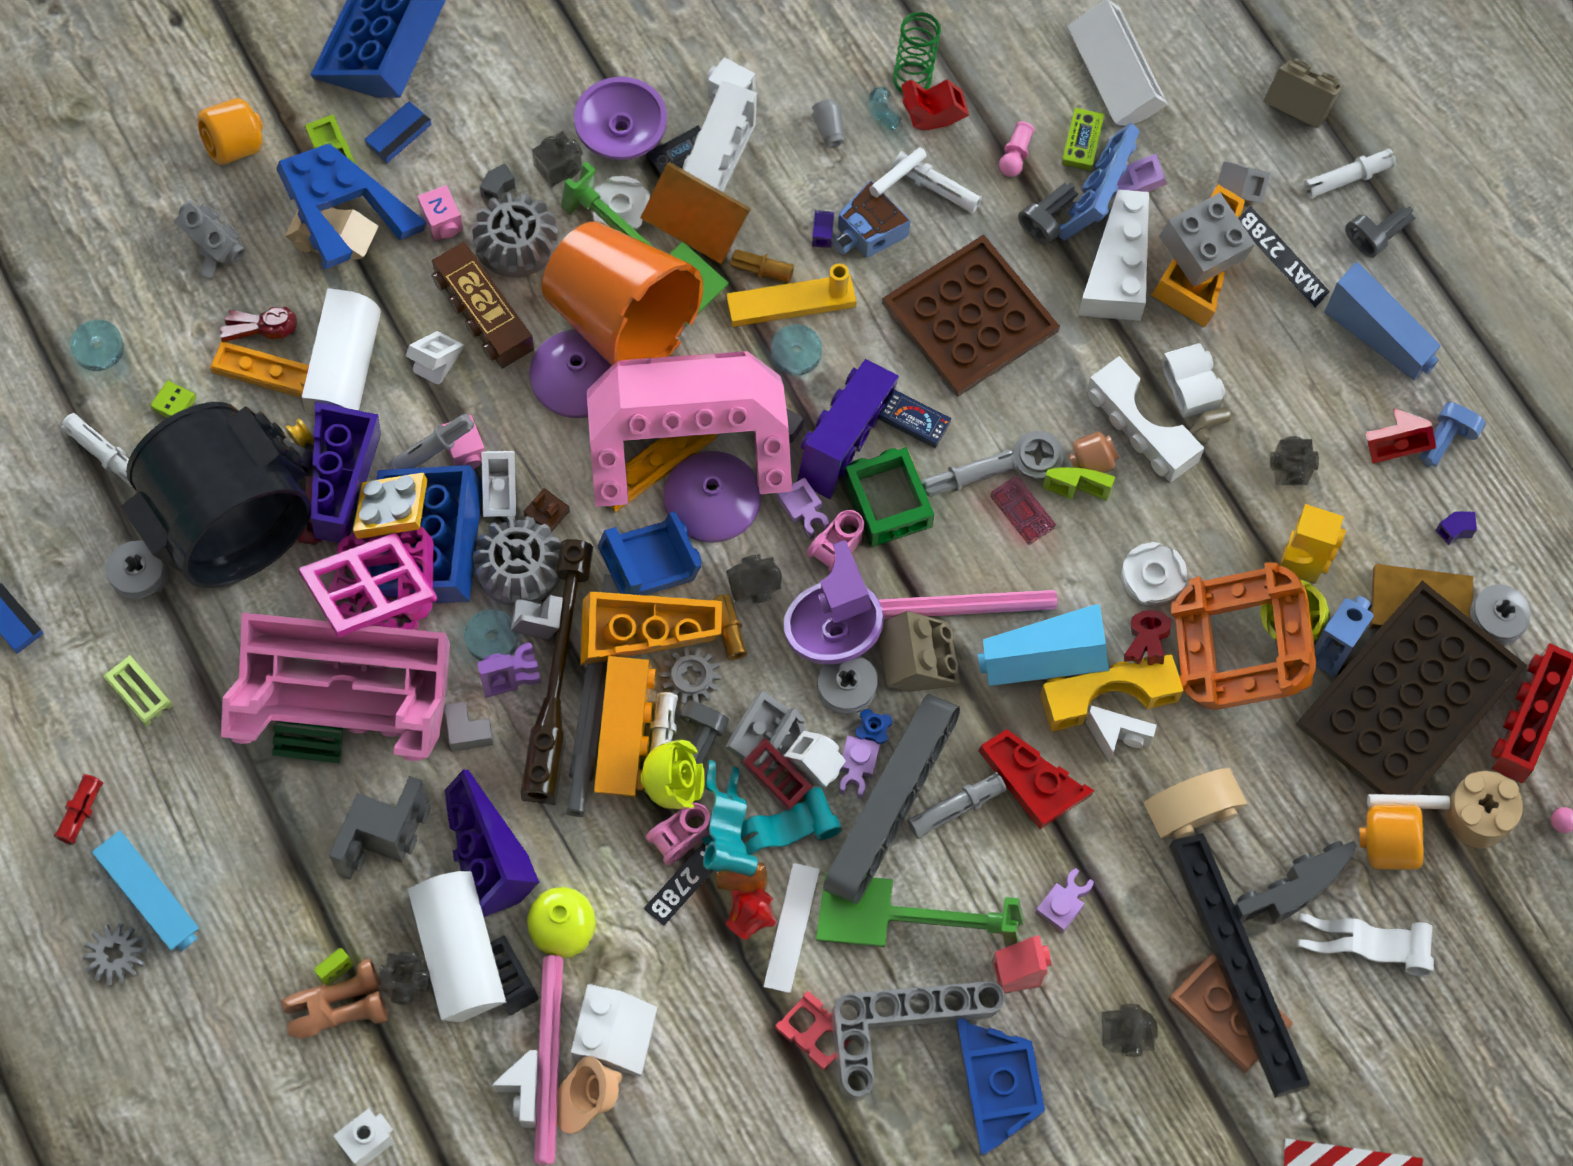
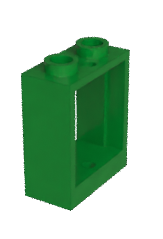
(897, 525)

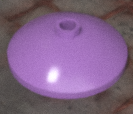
(615, 105)
(557, 382)
(715, 513)
(813, 632)

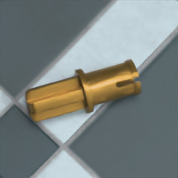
(762, 265)
(730, 629)

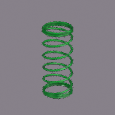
(929, 69)

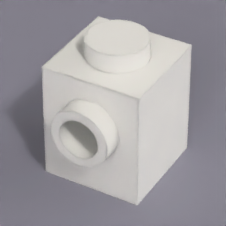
(731, 73)
(815, 758)
(365, 1137)

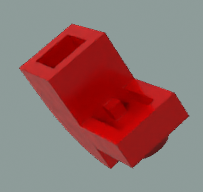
(934, 107)

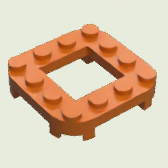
(1253, 684)

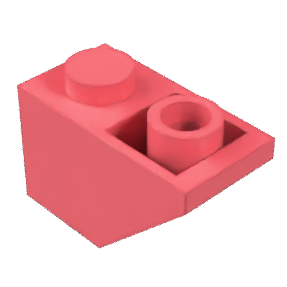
(1021, 965)

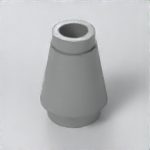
(829, 122)

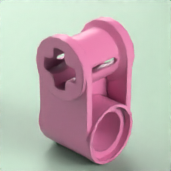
(822, 546)
(678, 833)

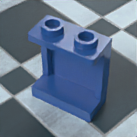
(650, 557)

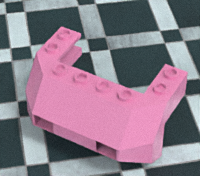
(687, 399)
(344, 688)

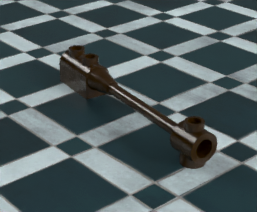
(547, 737)

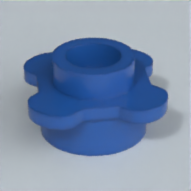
(869, 718)

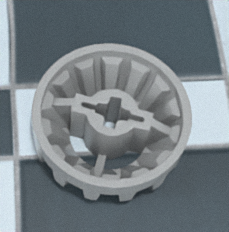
(513, 255)
(524, 578)

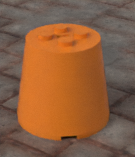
(621, 292)

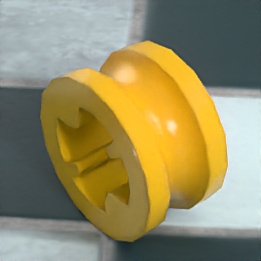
(300, 434)

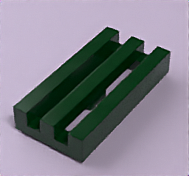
(307, 747)

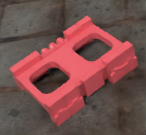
(807, 1040)

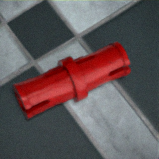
(78, 809)

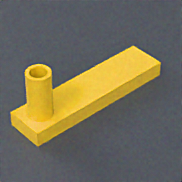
(793, 299)

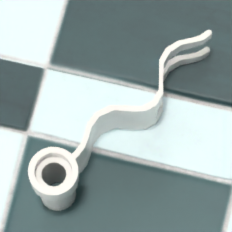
(1376, 944)

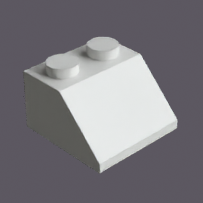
(614, 1029)

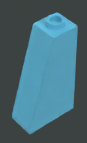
(1047, 649)
(146, 892)

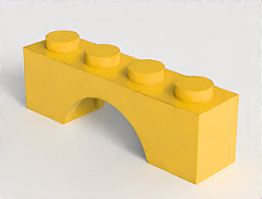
(1068, 699)

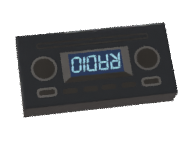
(673, 151)

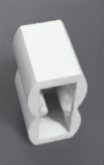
(1192, 380)

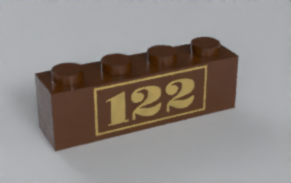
(482, 305)

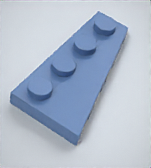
(1102, 183)

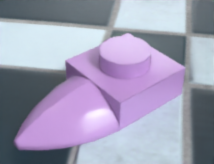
(1143, 175)

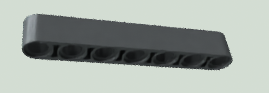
(891, 799)

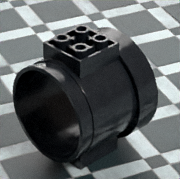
(217, 493)

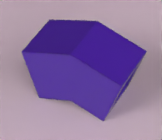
(823, 229)
(1457, 525)

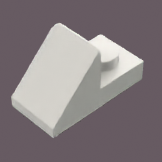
(434, 356)
(498, 483)
(1110, 726)
(522, 1079)

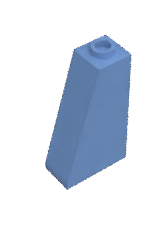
(1382, 322)

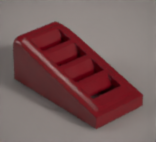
(795, 794)

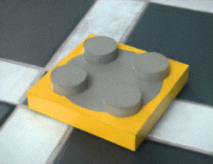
(390, 505)

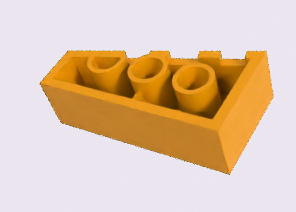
(1178, 293)
(644, 624)
(623, 726)

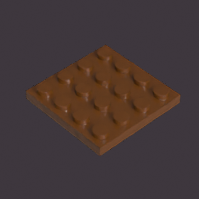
(970, 315)

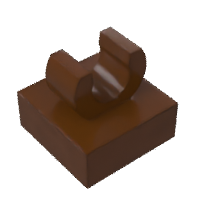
(547, 509)

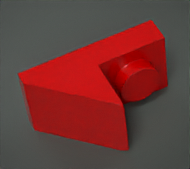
(1405, 438)

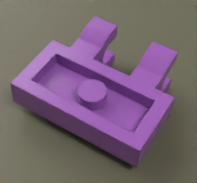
(504, 673)

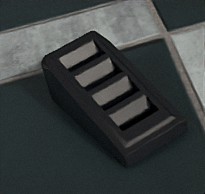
(520, 992)

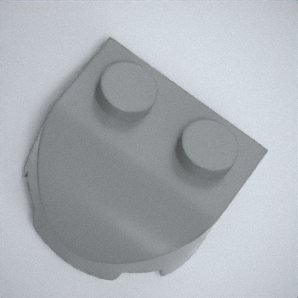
(767, 720)

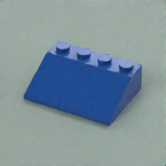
(376, 45)
(452, 521)

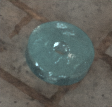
(97, 332)
(800, 337)
(485, 623)

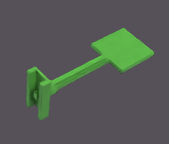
(582, 193)
(869, 919)

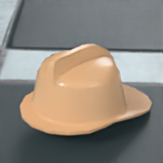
(585, 1093)

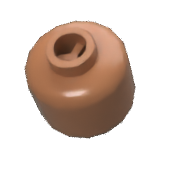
(1094, 453)

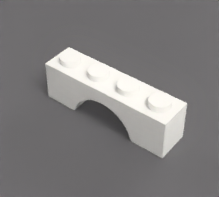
(1168, 448)

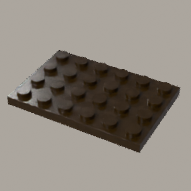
(1411, 694)

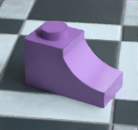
(844, 588)

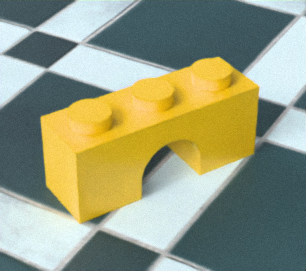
(1313, 543)

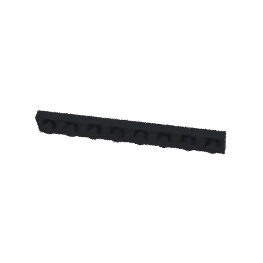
(1239, 966)

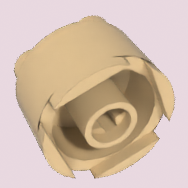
(1484, 792)

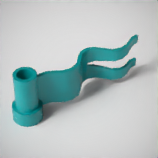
(792, 825)
(725, 826)

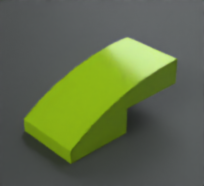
(327, 131)
(1067, 480)

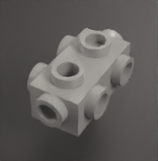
(216, 240)

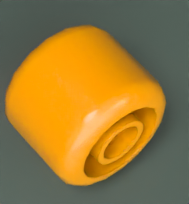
(230, 131)
(1393, 837)

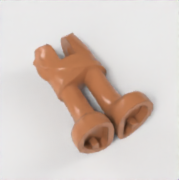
(323, 1016)

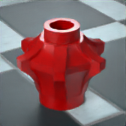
(750, 912)

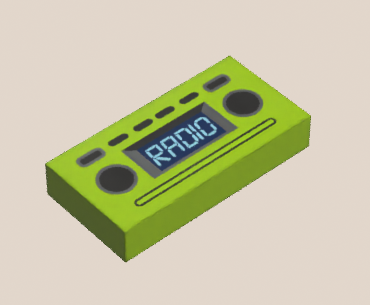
(1082, 139)

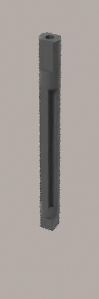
(588, 727)

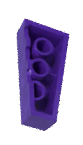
(845, 426)
(341, 461)

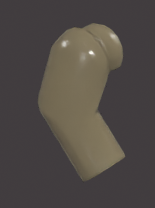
(1206, 421)

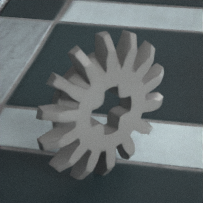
(699, 665)
(119, 966)

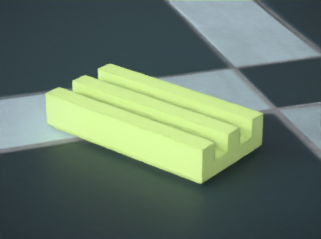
(154, 710)

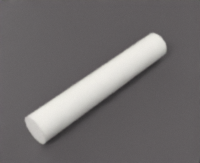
(897, 172)
(1421, 801)

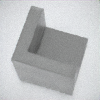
(1244, 181)
(536, 618)

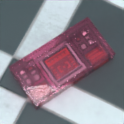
(1022, 510)

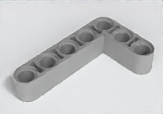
(901, 1016)

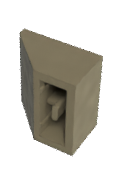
(1303, 92)
(918, 653)

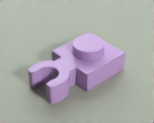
(803, 504)
(860, 762)
(1063, 904)

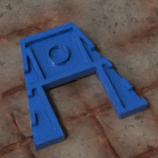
(328, 178)

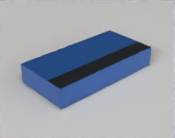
(398, 132)
(15, 623)

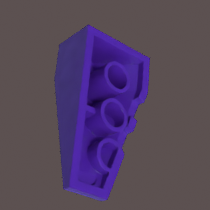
(487, 847)

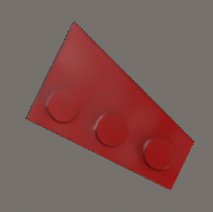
(1033, 781)

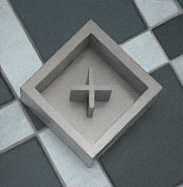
(1206, 239)

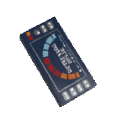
(915, 419)

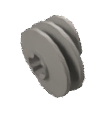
(136, 583)
(1509, 604)
(848, 699)

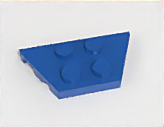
(1000, 1083)

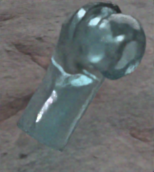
(879, 108)

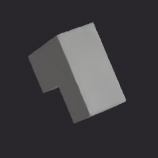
(466, 733)

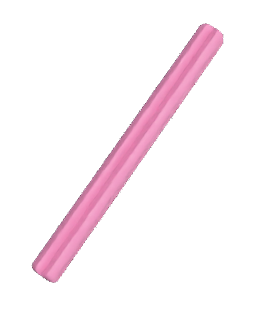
(971, 603)
(548, 1060)

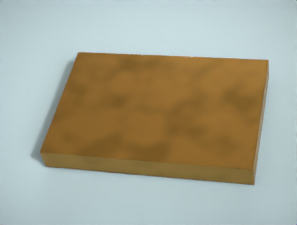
(695, 212)
(1394, 584)

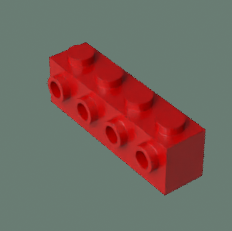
(1535, 714)

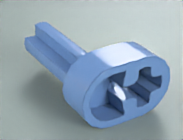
(1452, 420)

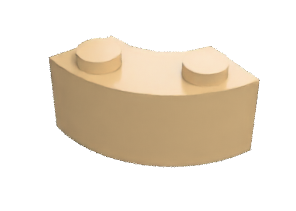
(349, 224)
(1195, 803)

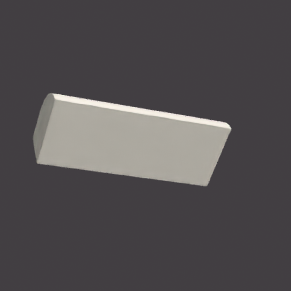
(1117, 64)
(341, 351)
(456, 946)

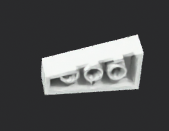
(723, 135)
(1120, 267)

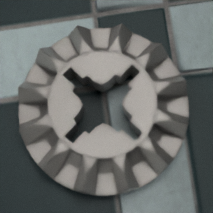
(1050, 448)

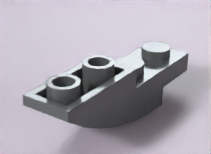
(1307, 879)

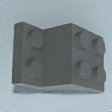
(380, 828)

